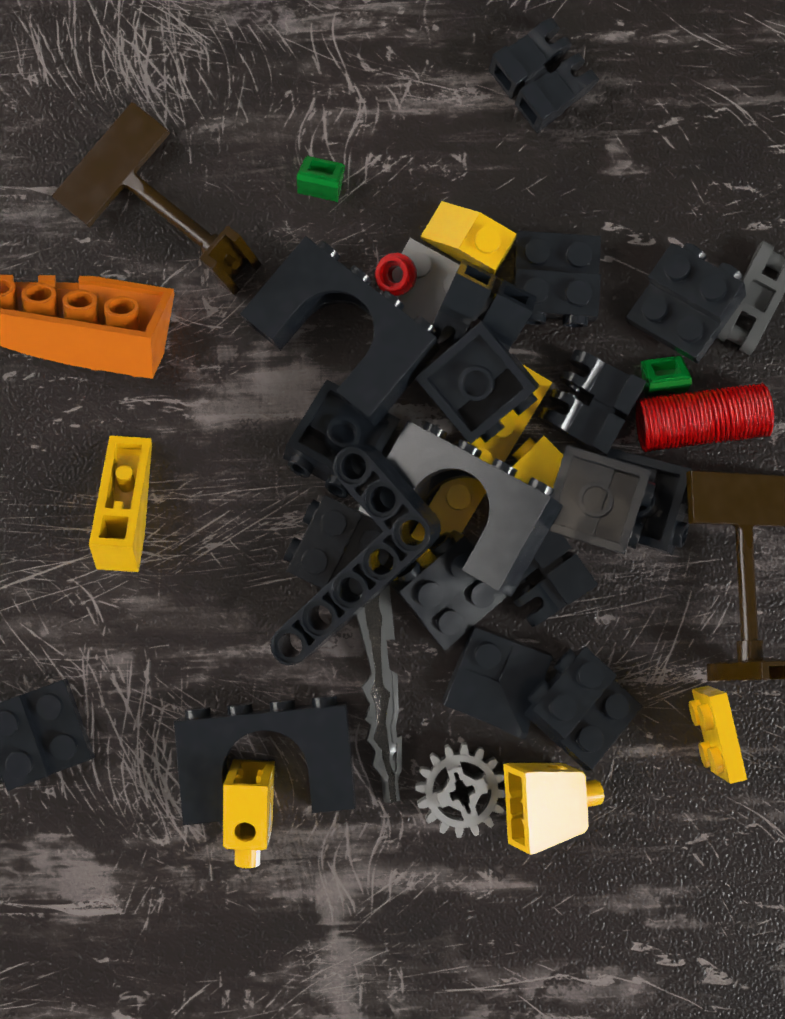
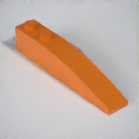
(87, 323)

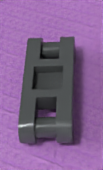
(760, 301)

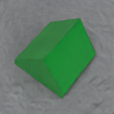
(320, 178)
(665, 376)

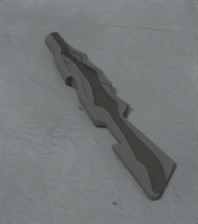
(382, 693)

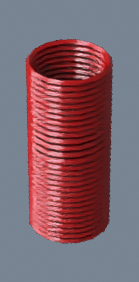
(695, 419)

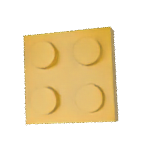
(720, 744)

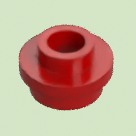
(384, 271)

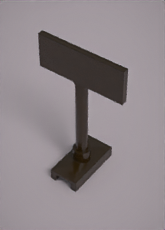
(114, 166)
(743, 503)

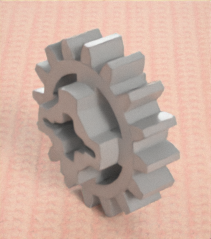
(441, 795)

